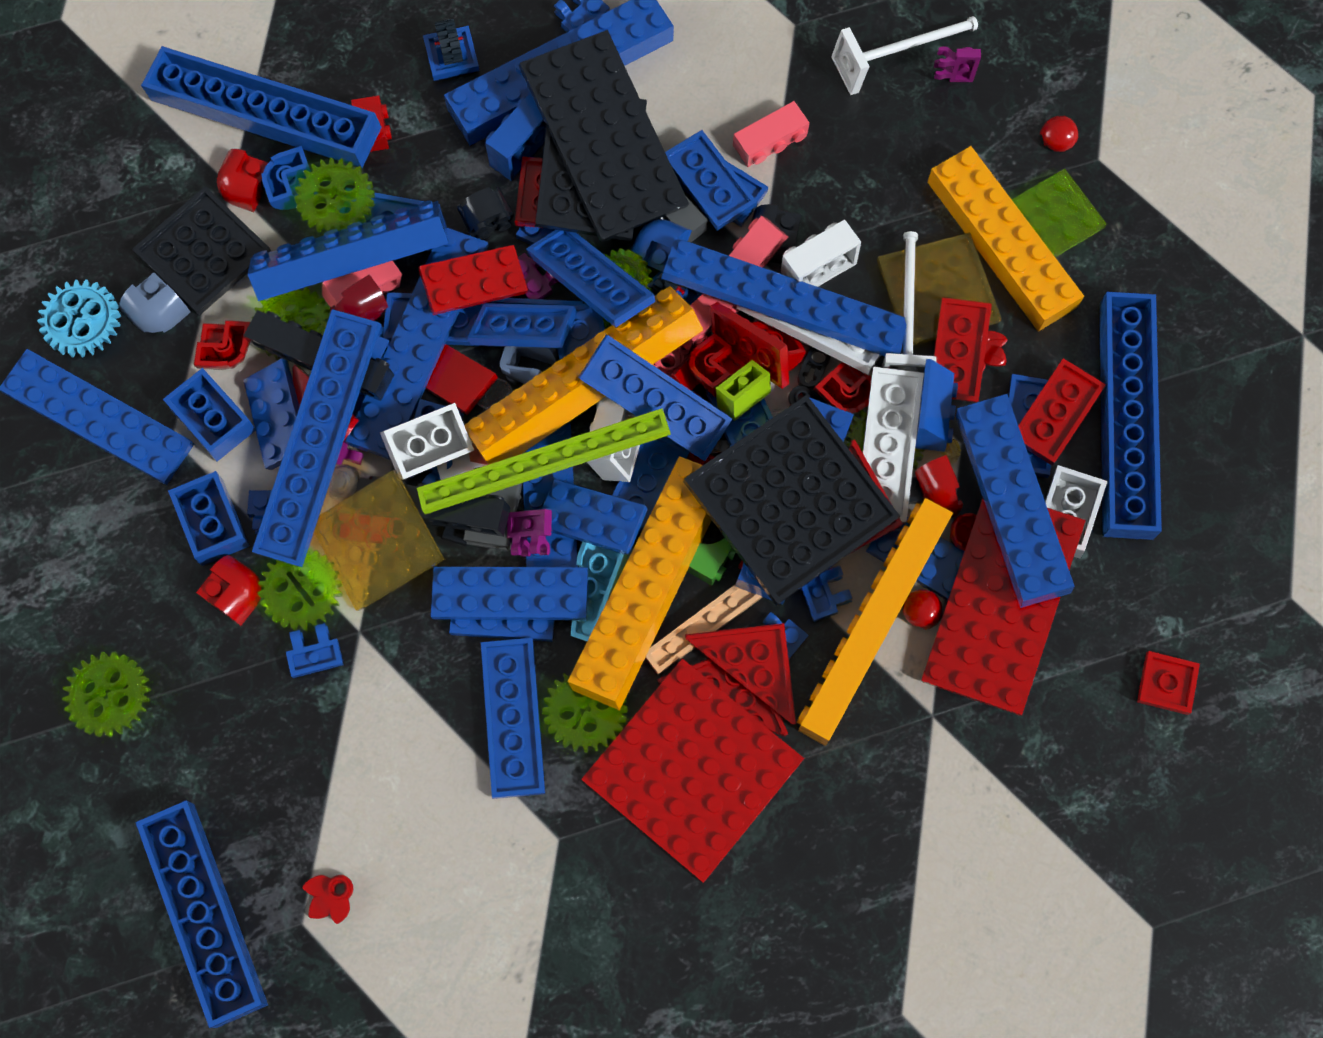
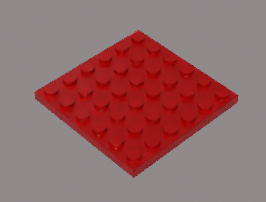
(692, 770)

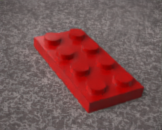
(473, 279)
(751, 343)
(962, 343)
(1059, 411)

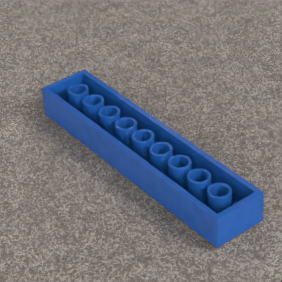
(482, 103)
(262, 106)
(1130, 416)

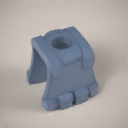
(511, 357)

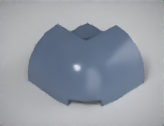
(153, 305)

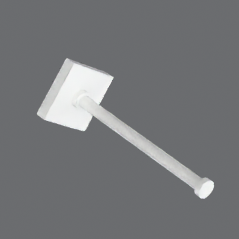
(853, 63)
(907, 360)

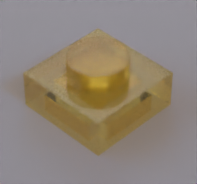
(952, 451)

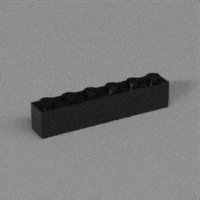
(301, 348)
(475, 515)

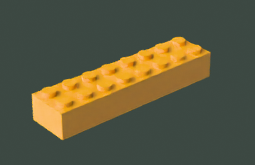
(1005, 238)

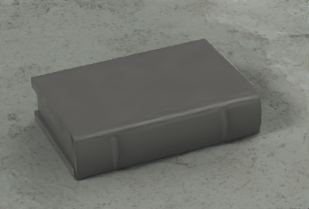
(512, 497)

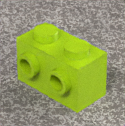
(743, 390)

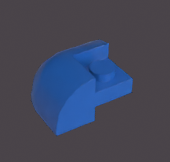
(282, 177)
(656, 240)

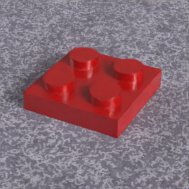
(1168, 683)

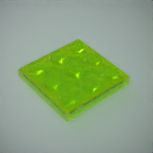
(1059, 212)

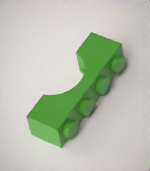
(710, 561)

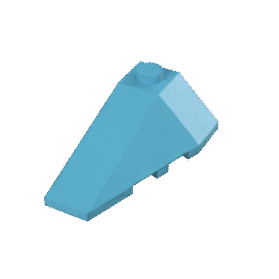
(603, 573)

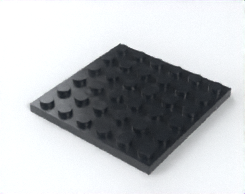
(791, 499)

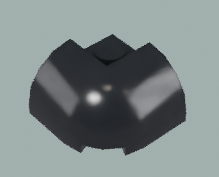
(785, 221)

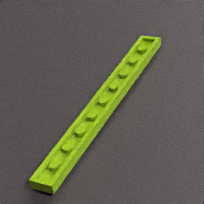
(543, 461)

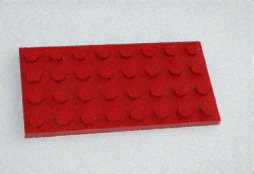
(985, 640)

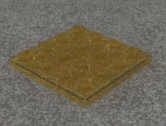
(941, 270)
(376, 540)

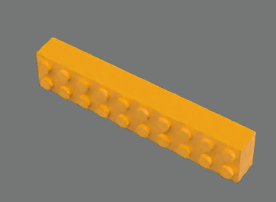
(559, 394)
(642, 593)
(873, 625)

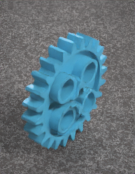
(79, 318)

